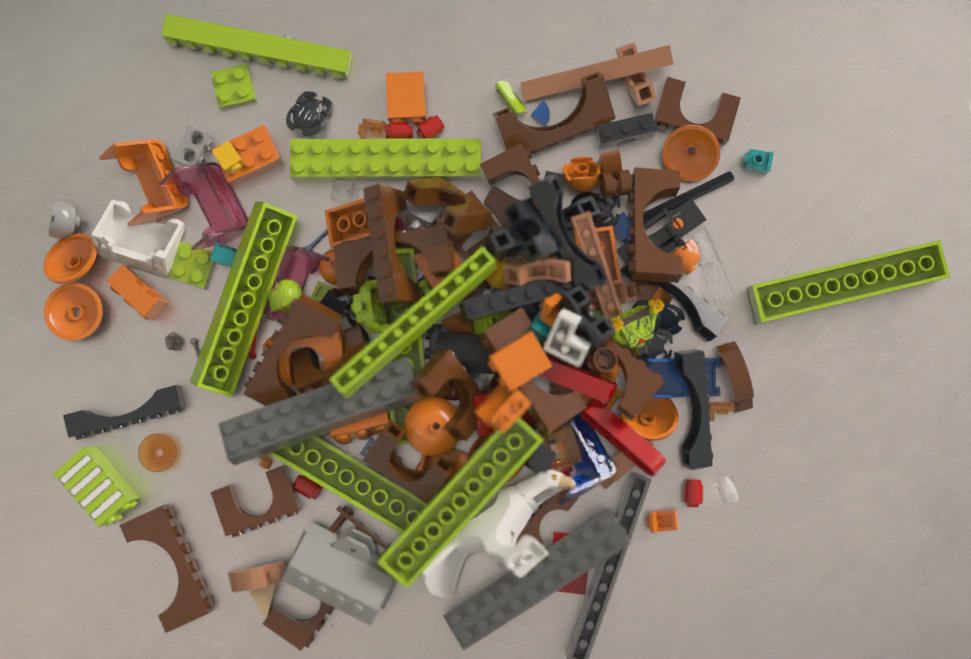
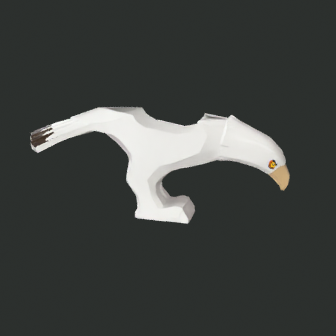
(496, 533)

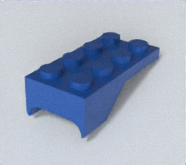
(673, 383)

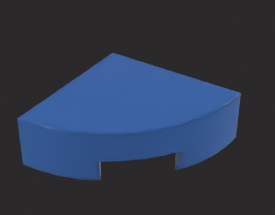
(542, 114)

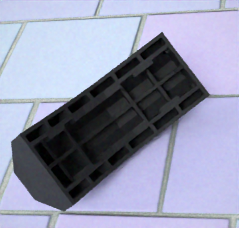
(467, 351)

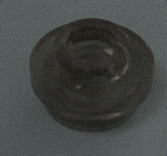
(173, 341)

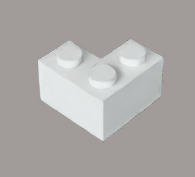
(563, 341)

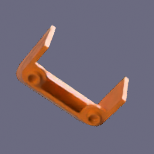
(151, 166)

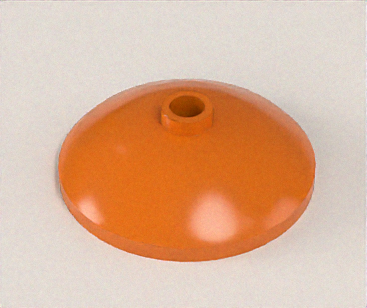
(692, 165)
(70, 258)
(62, 307)
(662, 419)
(419, 426)

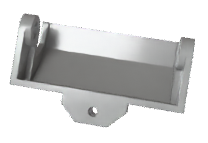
(341, 571)

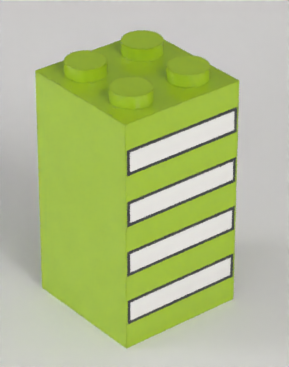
(97, 486)

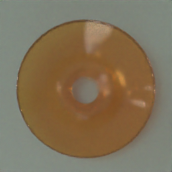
(148, 452)

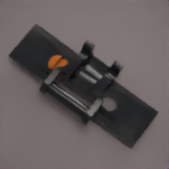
(680, 222)

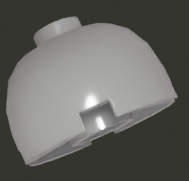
(63, 219)

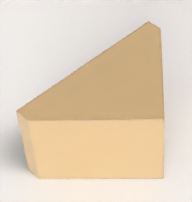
(264, 598)

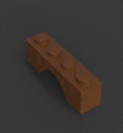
(533, 524)

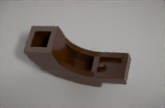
(737, 376)

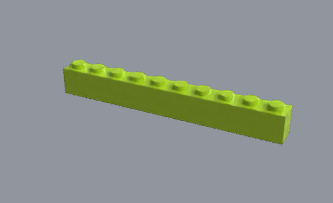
(256, 46)
(414, 323)

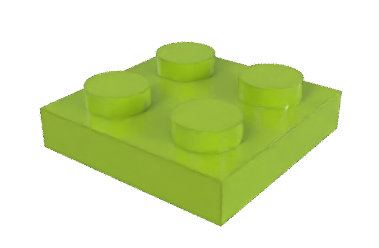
(233, 86)
(192, 266)

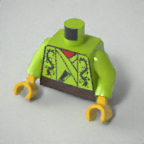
(369, 310)
(636, 326)

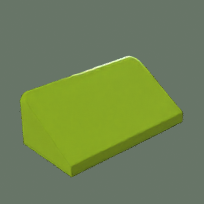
(510, 98)

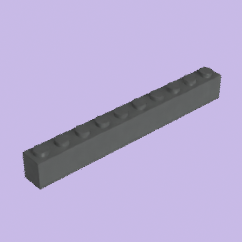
(607, 571)

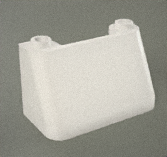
(143, 246)

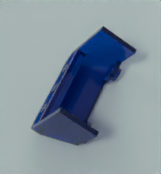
(596, 462)

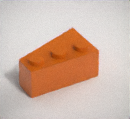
(137, 293)

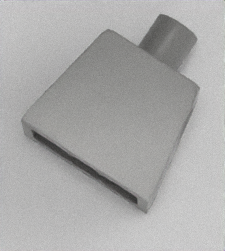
(423, 216)

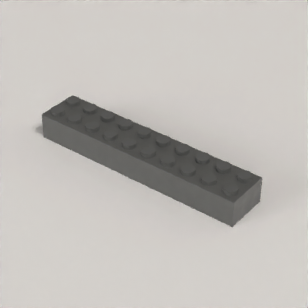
(316, 413)
(515, 595)

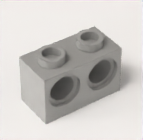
(187, 147)

